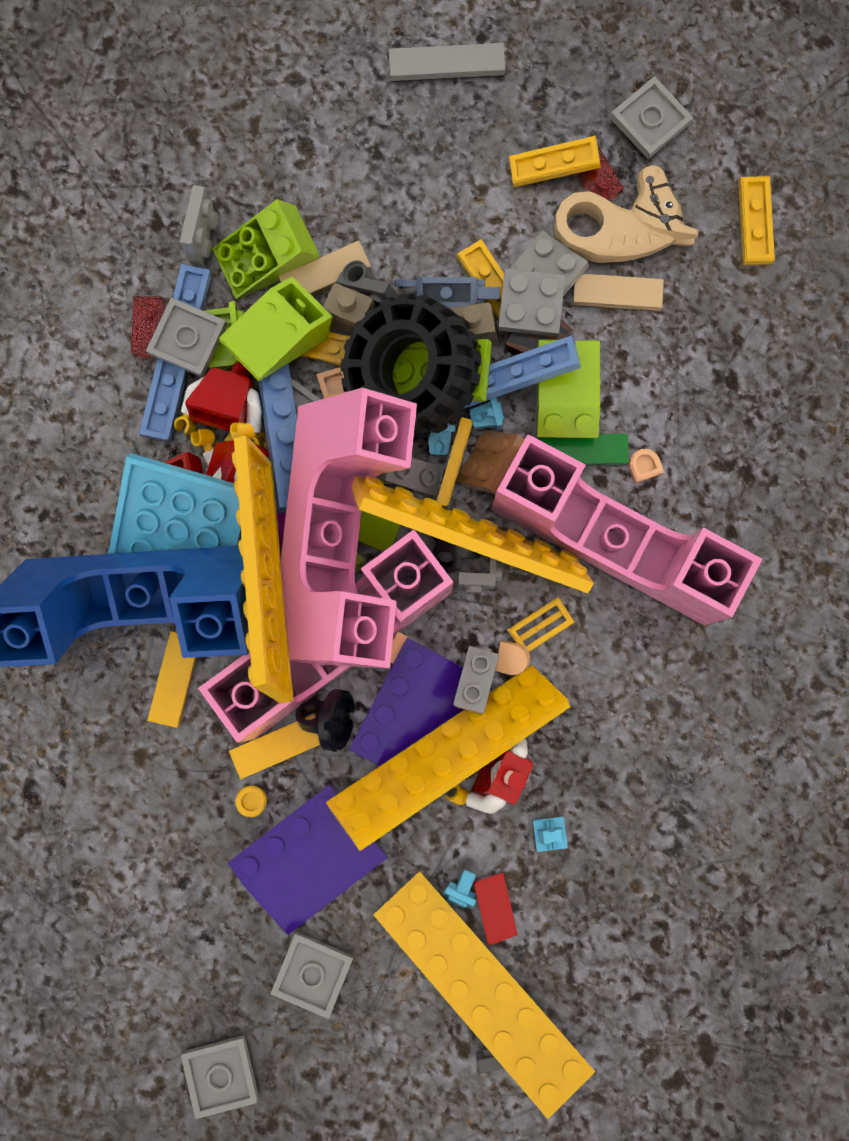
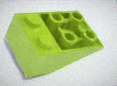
(265, 249)
(277, 329)

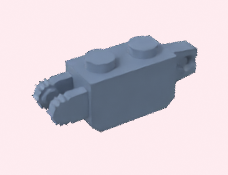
(452, 290)

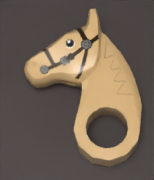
(626, 233)

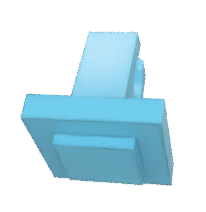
(488, 416)
(440, 441)
(550, 834)
(460, 893)

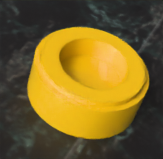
(251, 801)

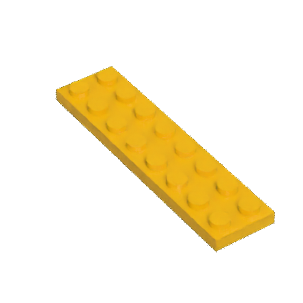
(468, 533)
(262, 572)
(446, 757)
(484, 995)

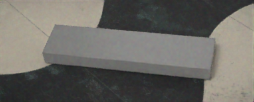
(447, 61)

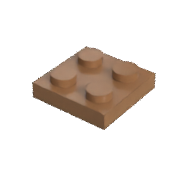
(490, 460)

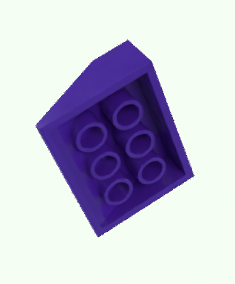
(410, 703)
(303, 863)

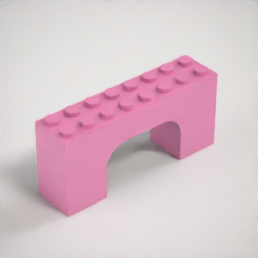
(333, 443)
(400, 573)
(689, 573)

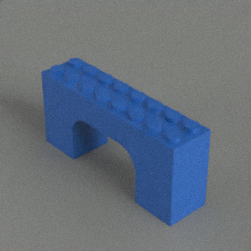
(61, 598)

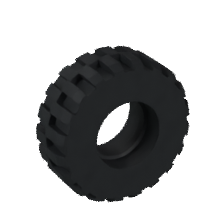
(451, 358)

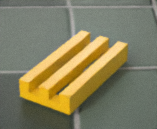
(562, 612)

